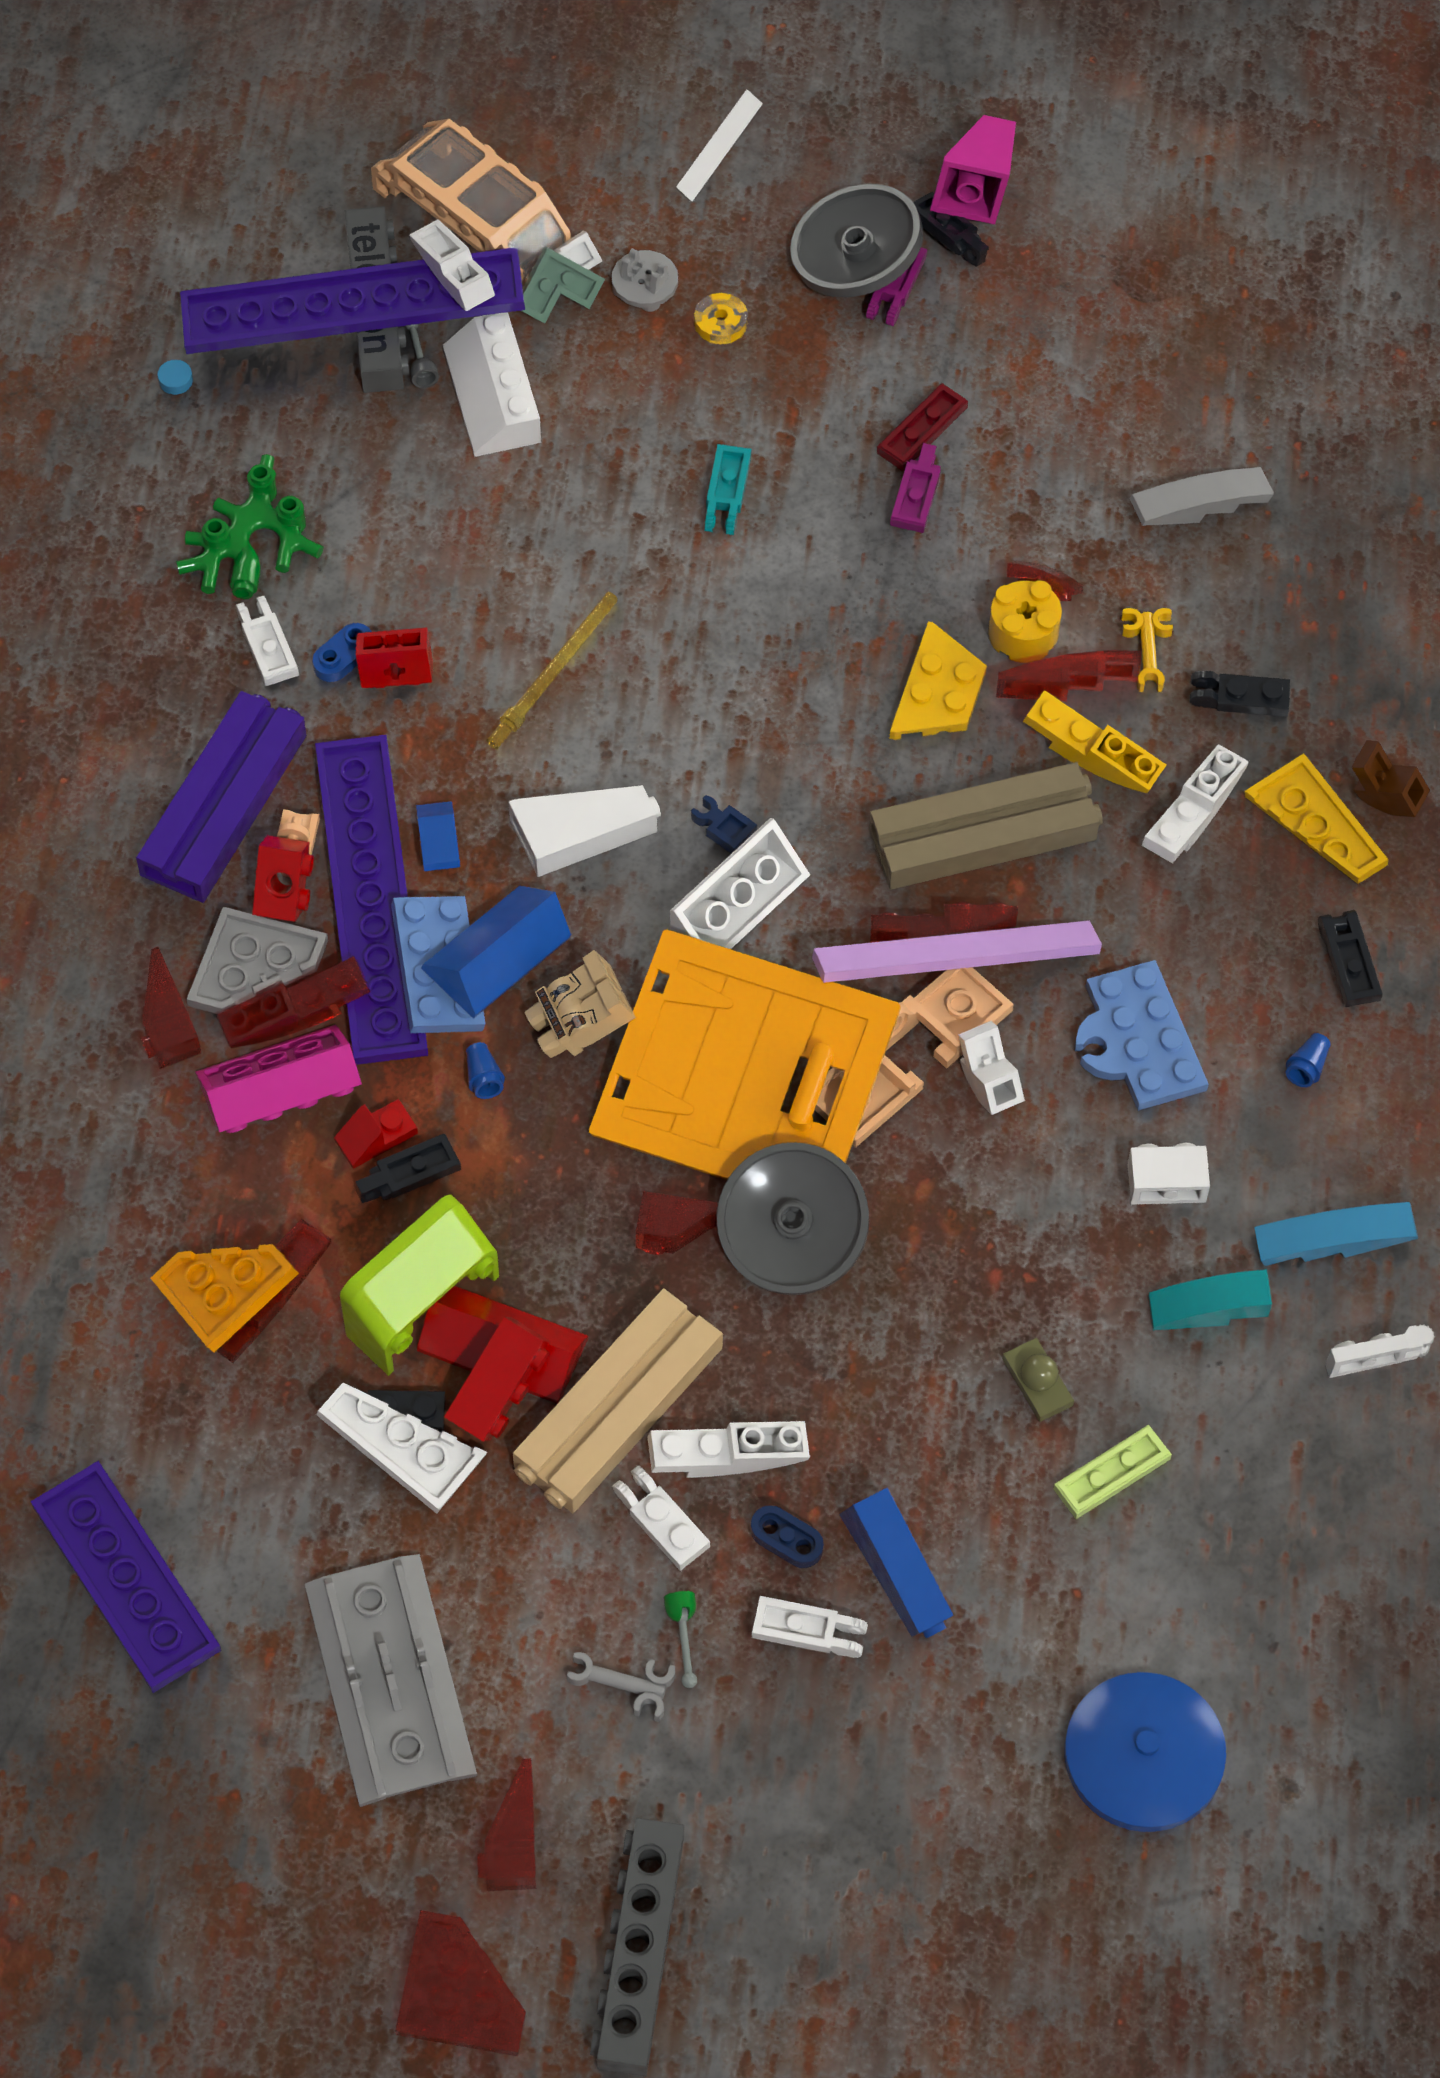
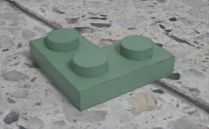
(555, 276)

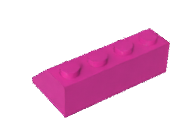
(279, 1079)

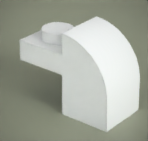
(987, 1069)

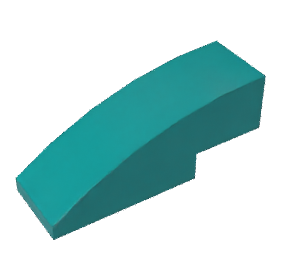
(1211, 1301)

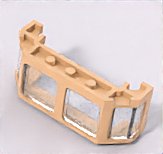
(473, 192)

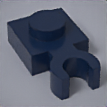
(725, 828)

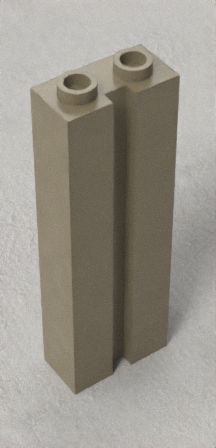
(984, 825)

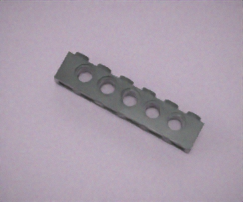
(632, 2051)

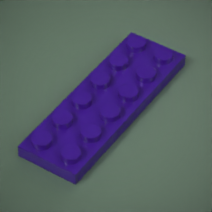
(126, 1576)

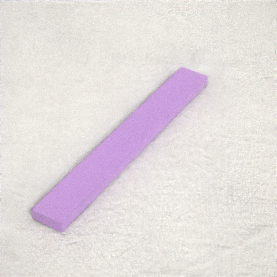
(956, 951)

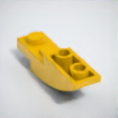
(1096, 750)

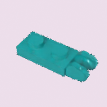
(727, 485)

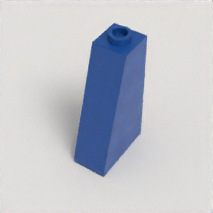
(897, 1563)

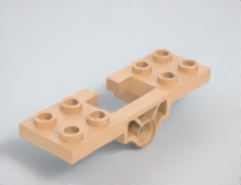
(947, 1007)

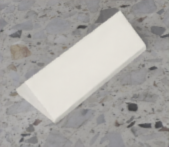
(741, 889)

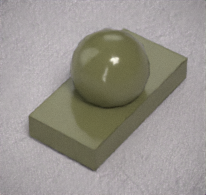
(1038, 1379)

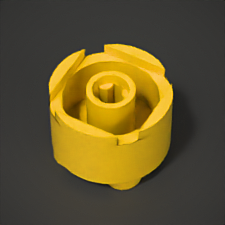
(1025, 620)

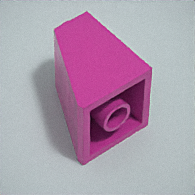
(976, 171)

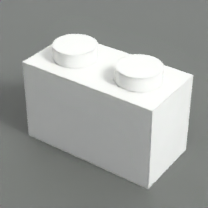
(1168, 1174)

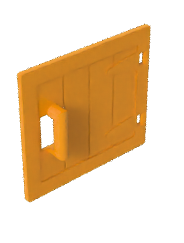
(721, 1053)

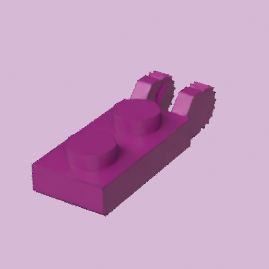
(897, 291)

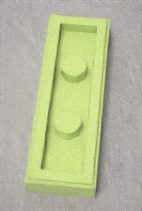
(1112, 1471)

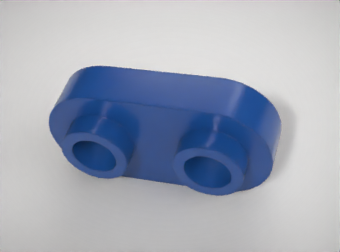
(342, 649)

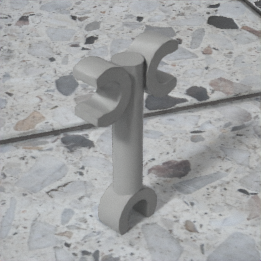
(649, 1690)

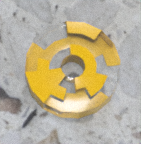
(719, 306)

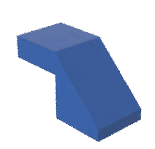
(438, 836)

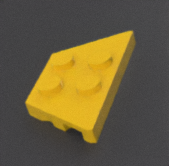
(939, 687)

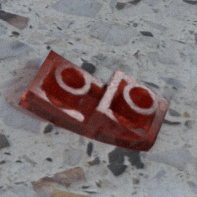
(1060, 583)

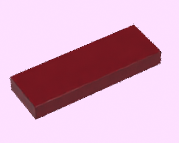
(922, 426)

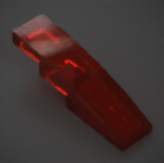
(1068, 672)
(303, 1249)

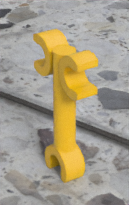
(1149, 626)

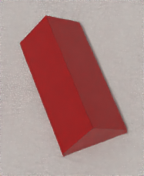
(464, 1323)

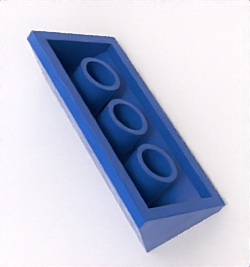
(499, 948)

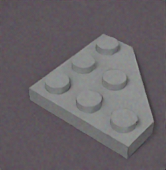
(251, 957)

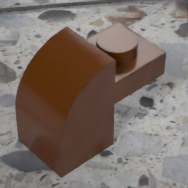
(1386, 786)

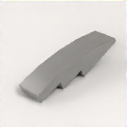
(1199, 495)

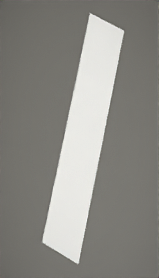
(719, 145)

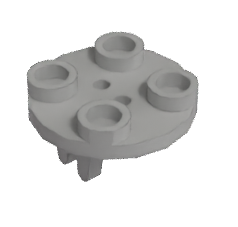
(656, 287)

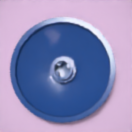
(1145, 1752)

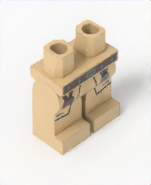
(580, 1008)

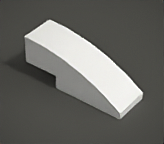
(453, 265)

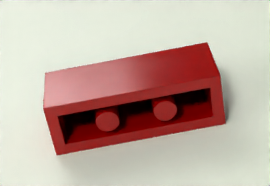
(498, 1380)

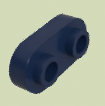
(789, 1535)

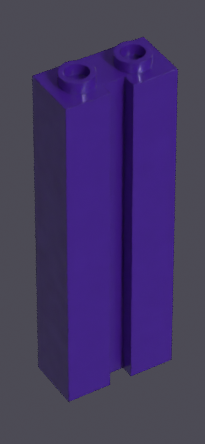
(221, 796)

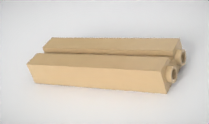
(616, 1401)

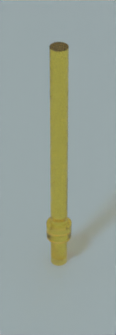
(515, 716)

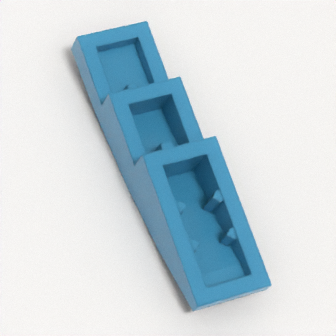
(1335, 1232)

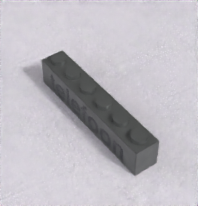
(380, 348)

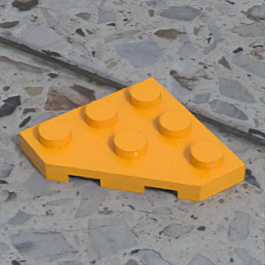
(223, 1287)

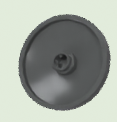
(856, 240)
(793, 1218)

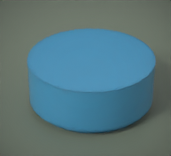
(175, 377)

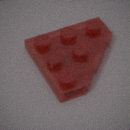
(456, 1991)

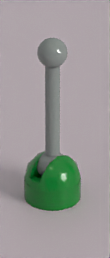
(680, 1608)

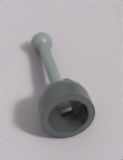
(423, 370)

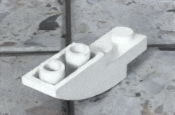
(1196, 805)
(728, 1451)

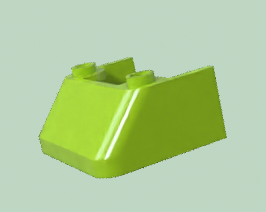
(412, 1277)

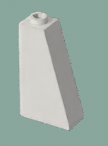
(581, 824)

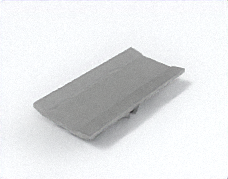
(389, 1679)

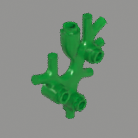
(233, 542)

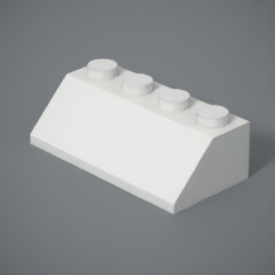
(492, 385)

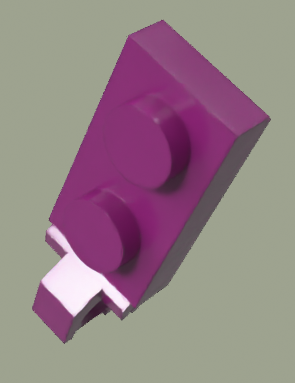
(917, 491)

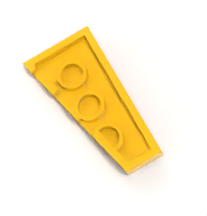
(1316, 815)

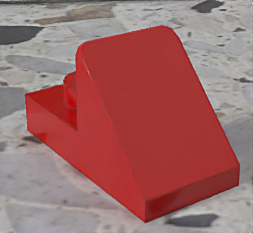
(374, 1133)

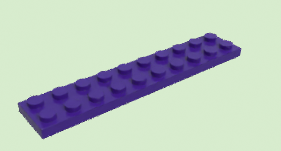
(338, 303)
(365, 879)

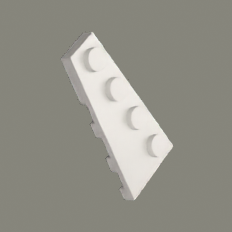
(412, 1453)

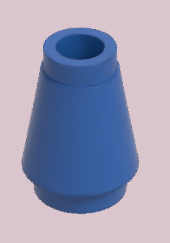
(1308, 1061)
(483, 1072)

